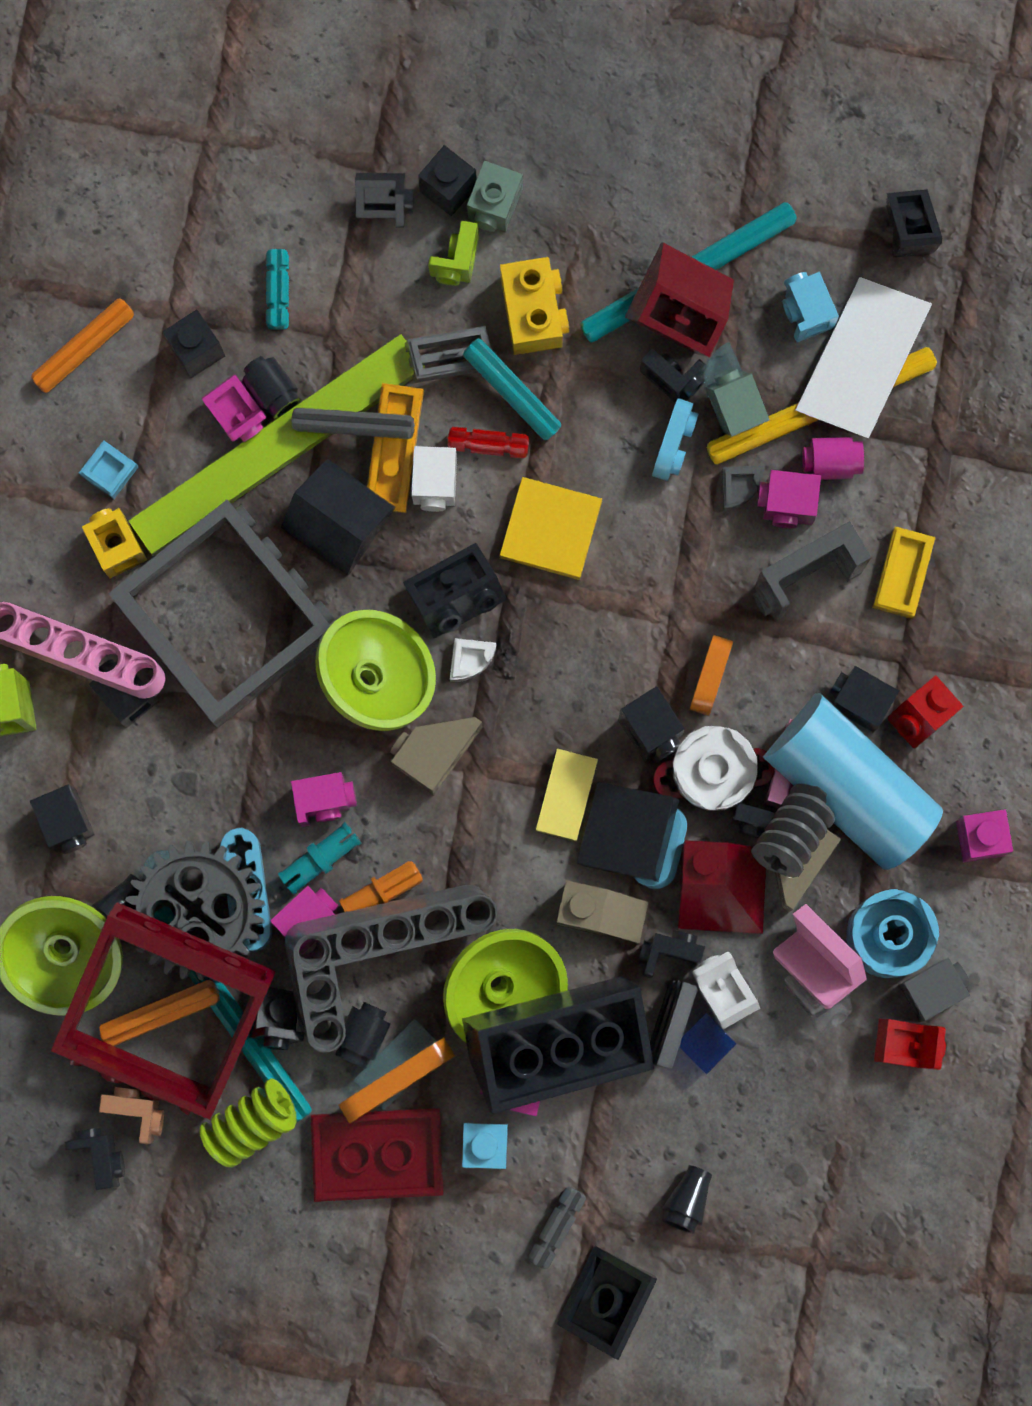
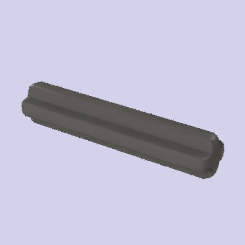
(353, 423)

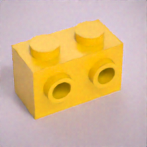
(532, 305)

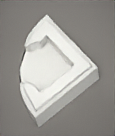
(470, 658)

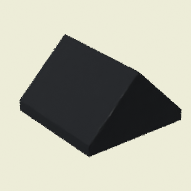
(336, 516)
(607, 1302)

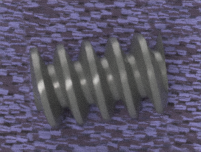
(794, 831)

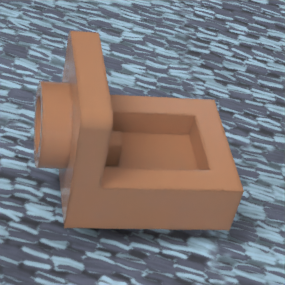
(127, 1102)

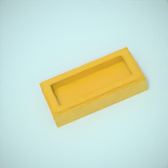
(903, 572)

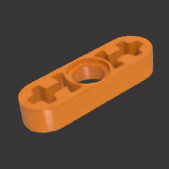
(396, 1080)

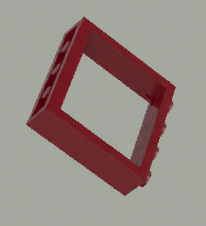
(188, 951)

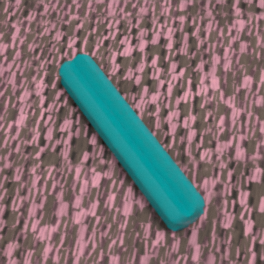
(512, 389)

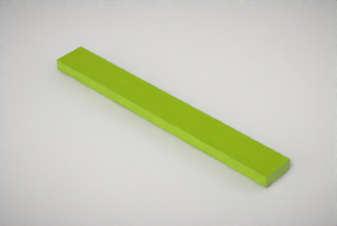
(269, 449)

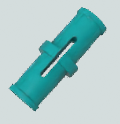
(319, 858)

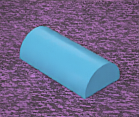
(863, 786)

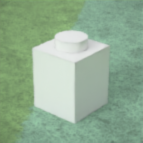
(434, 477)

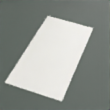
(863, 357)

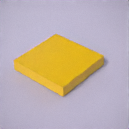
(551, 528)

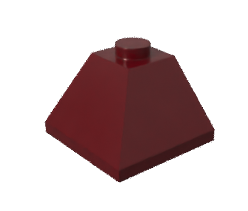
(721, 888)

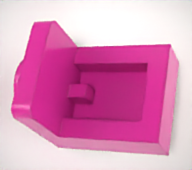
(235, 409)

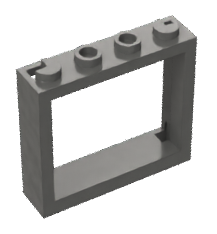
(268, 554)

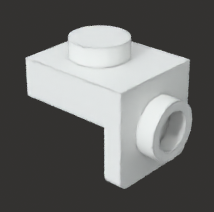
(725, 989)

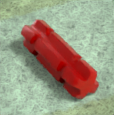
(488, 442)

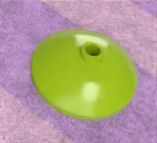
(390, 659)
(522, 960)
(40, 968)

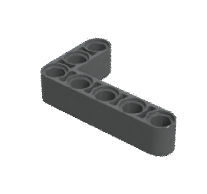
(371, 943)

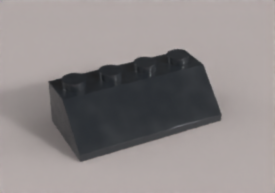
(559, 1043)

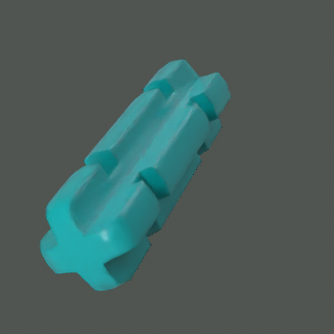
(277, 289)

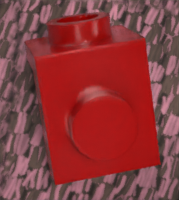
(925, 712)
(910, 1044)

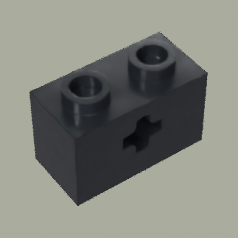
(652, 726)

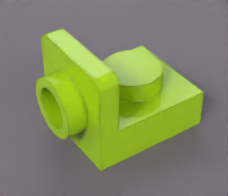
(463, 251)

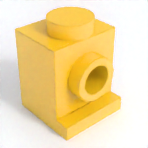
(121, 557)

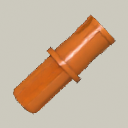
(384, 888)

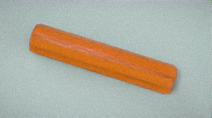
(82, 345)
(160, 1013)

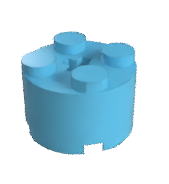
(901, 911)

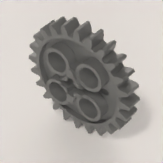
(220, 880)

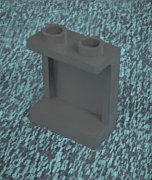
(839, 545)

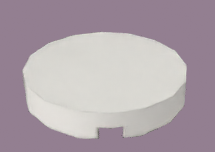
(715, 768)

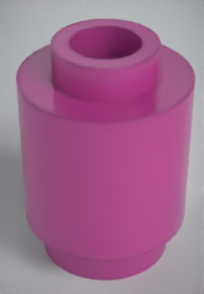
(834, 458)

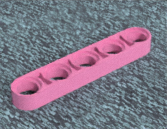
(88, 660)

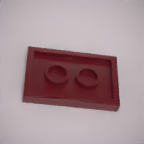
(377, 1155)

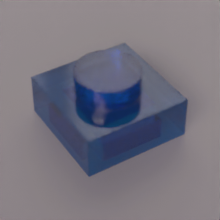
(706, 1044)

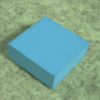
(108, 469)

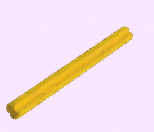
(791, 420)

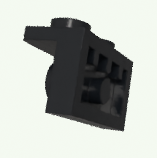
(455, 590)

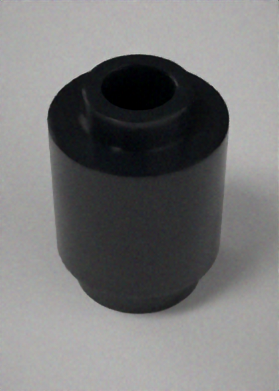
(270, 386)
(363, 1035)

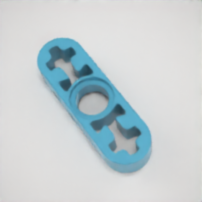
(251, 856)

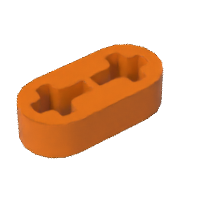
(711, 675)

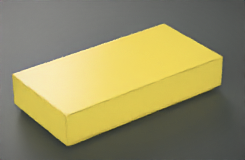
(566, 795)

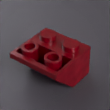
(683, 301)

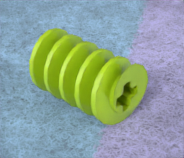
(249, 1124)

